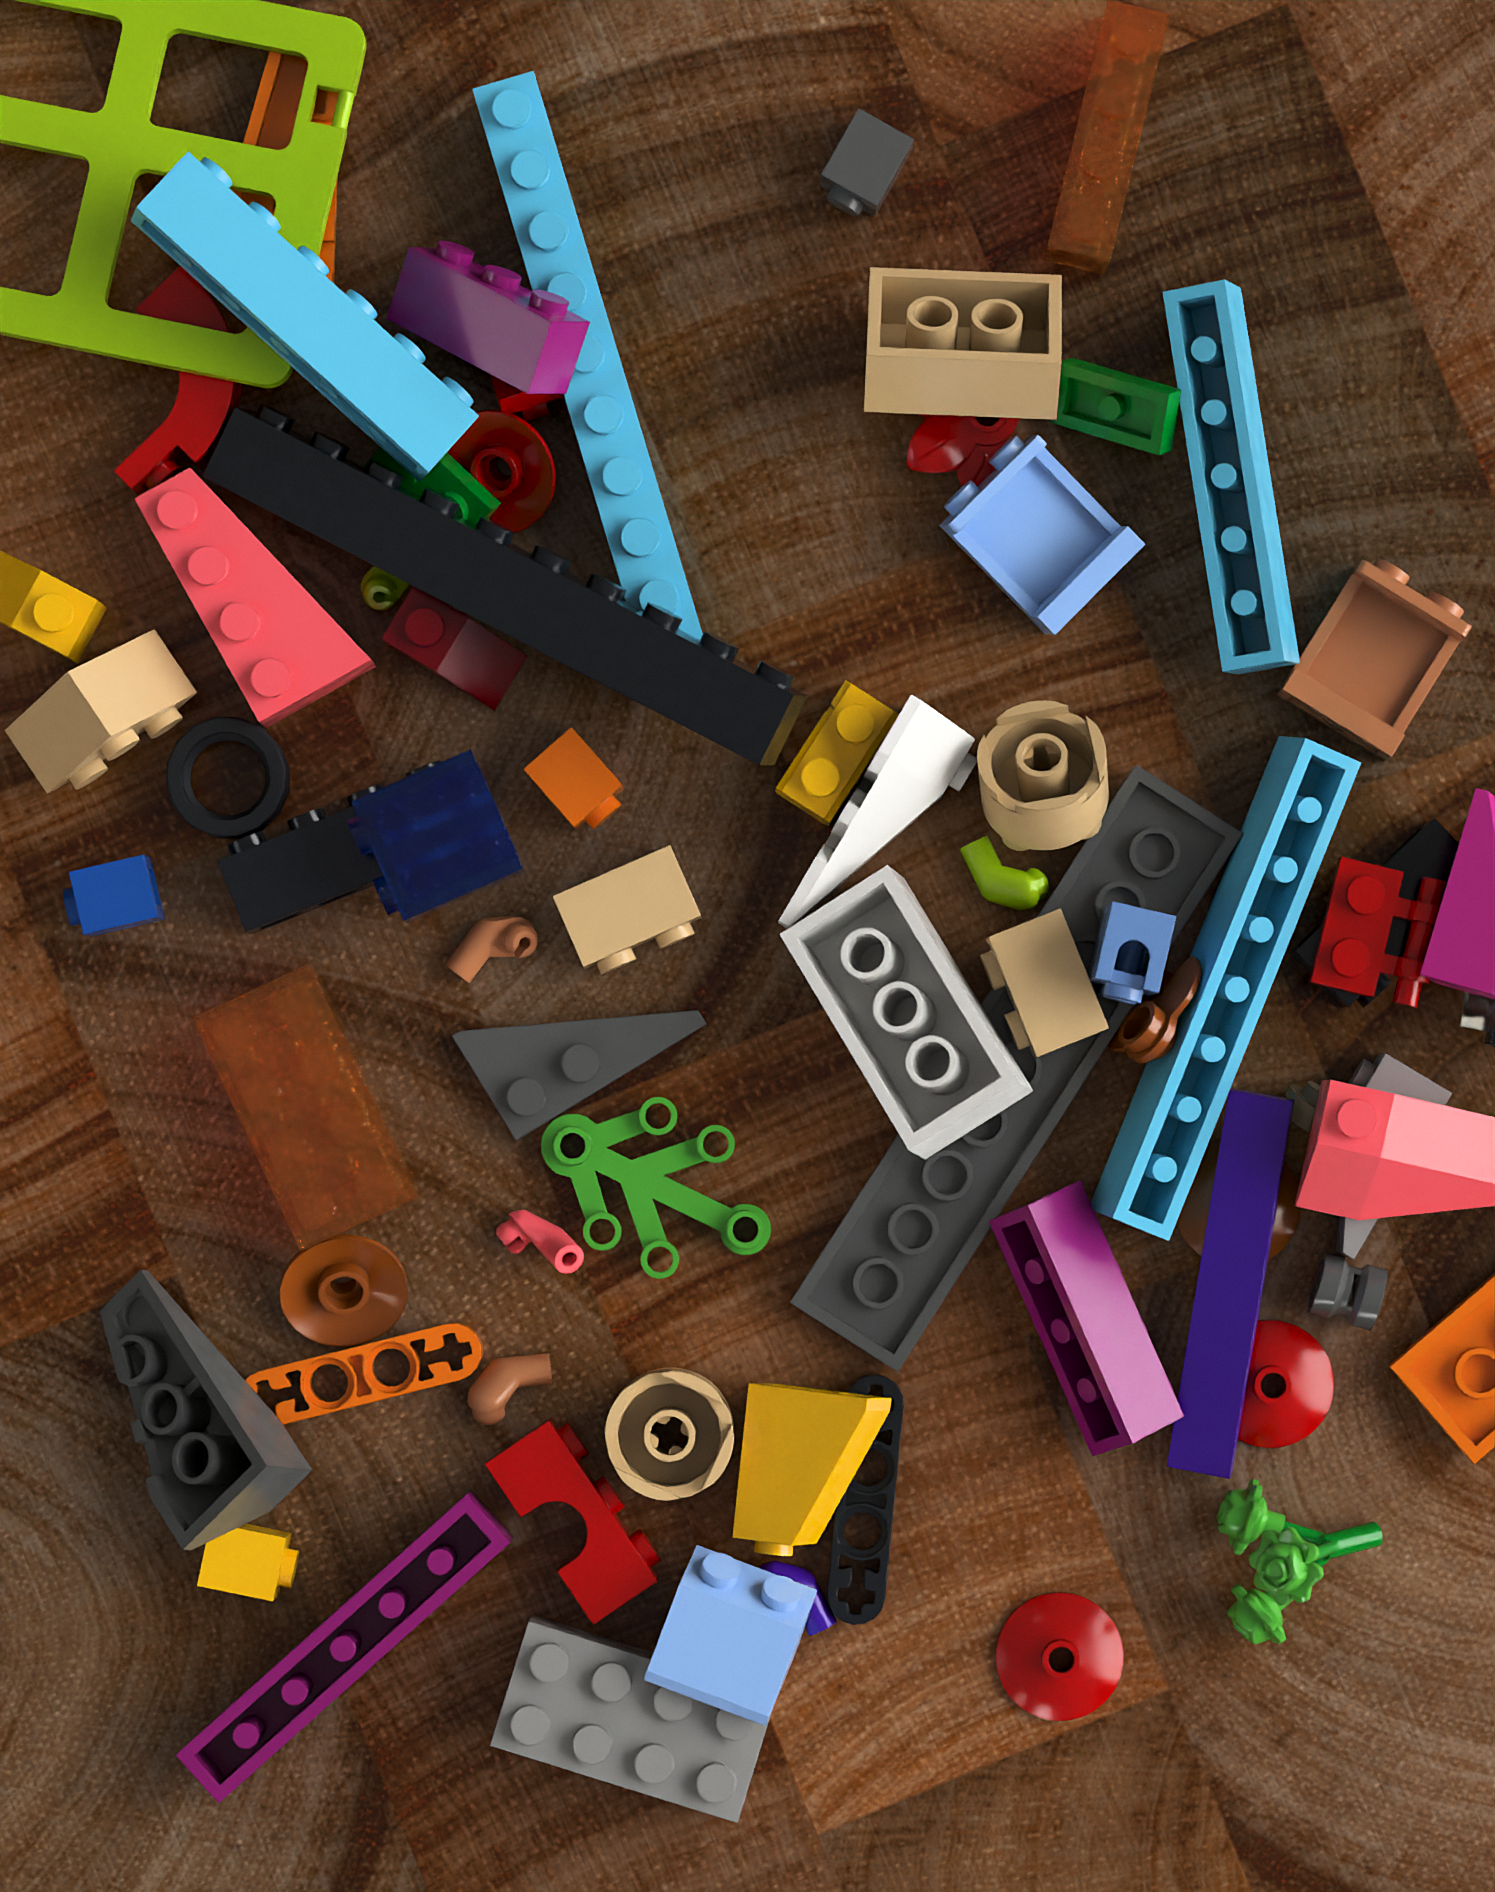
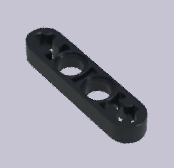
(872, 1499)

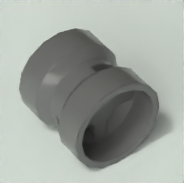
(1333, 1287)

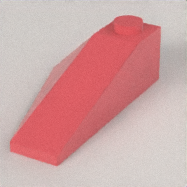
(1394, 1156)

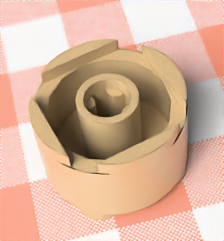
(1043, 776)
(684, 1467)

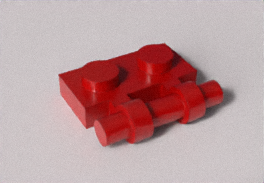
(1358, 928)

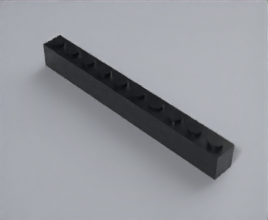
(505, 585)

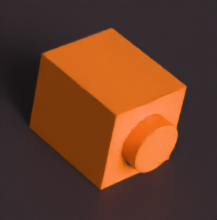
(576, 781)

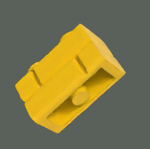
(836, 753)

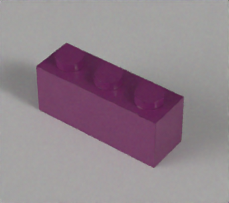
(488, 318)

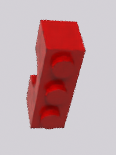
(549, 1468)

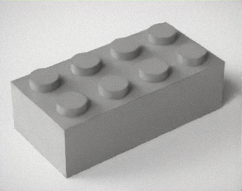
(591, 1712)

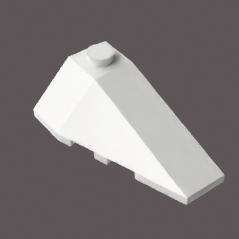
(902, 782)

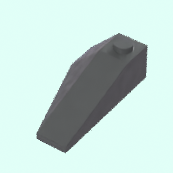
(205, 1432)

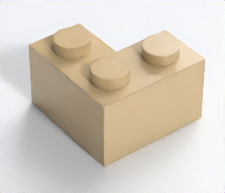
(100, 712)

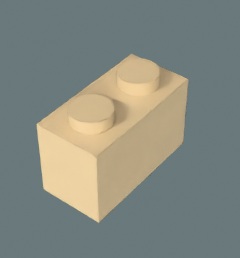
(628, 909)
(1044, 983)

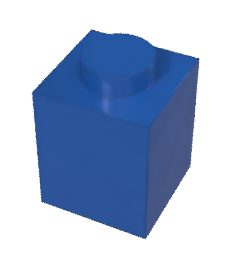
(113, 896)

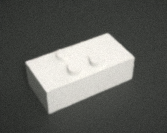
(906, 1012)

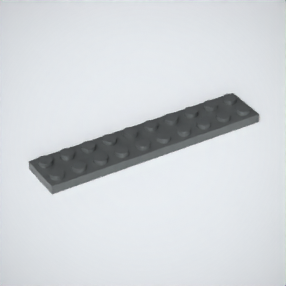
(928, 1216)

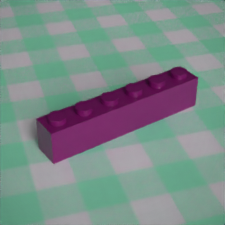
(344, 1646)

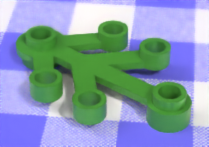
(645, 1180)

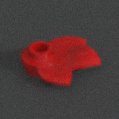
(959, 444)

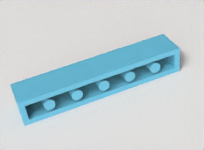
(304, 314)
(1231, 477)

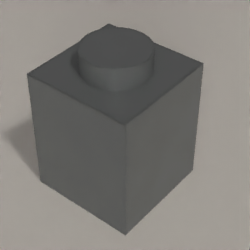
(865, 165)

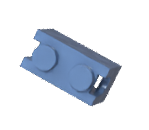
(1130, 952)

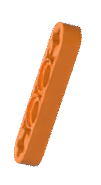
(359, 1368)

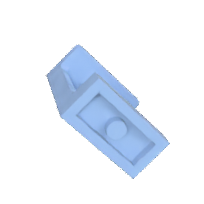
(1038, 533)

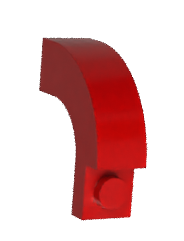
(201, 402)

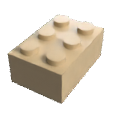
(963, 343)

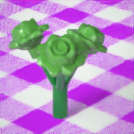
(1284, 1562)

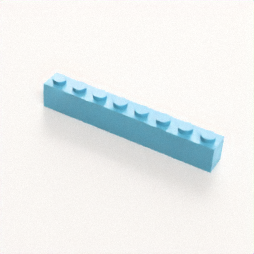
(1238, 960)

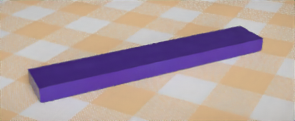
(1230, 1282)

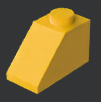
(47, 608)

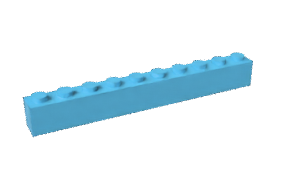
(598, 389)

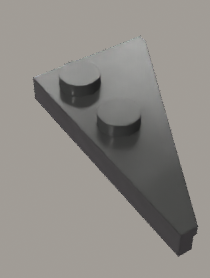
(553, 1066)

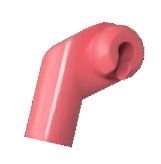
(545, 1236)

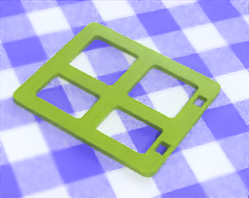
(125, 144)

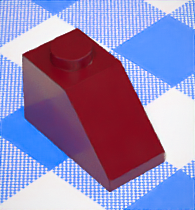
(454, 648)

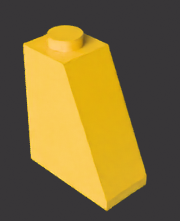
(799, 1461)

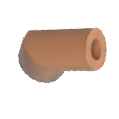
(492, 938)
(500, 1381)

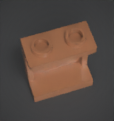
(1375, 657)

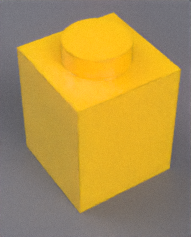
(249, 1562)

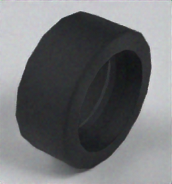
(184, 756)

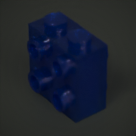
(435, 838)

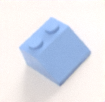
(730, 1635)

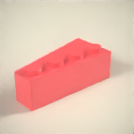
(257, 613)

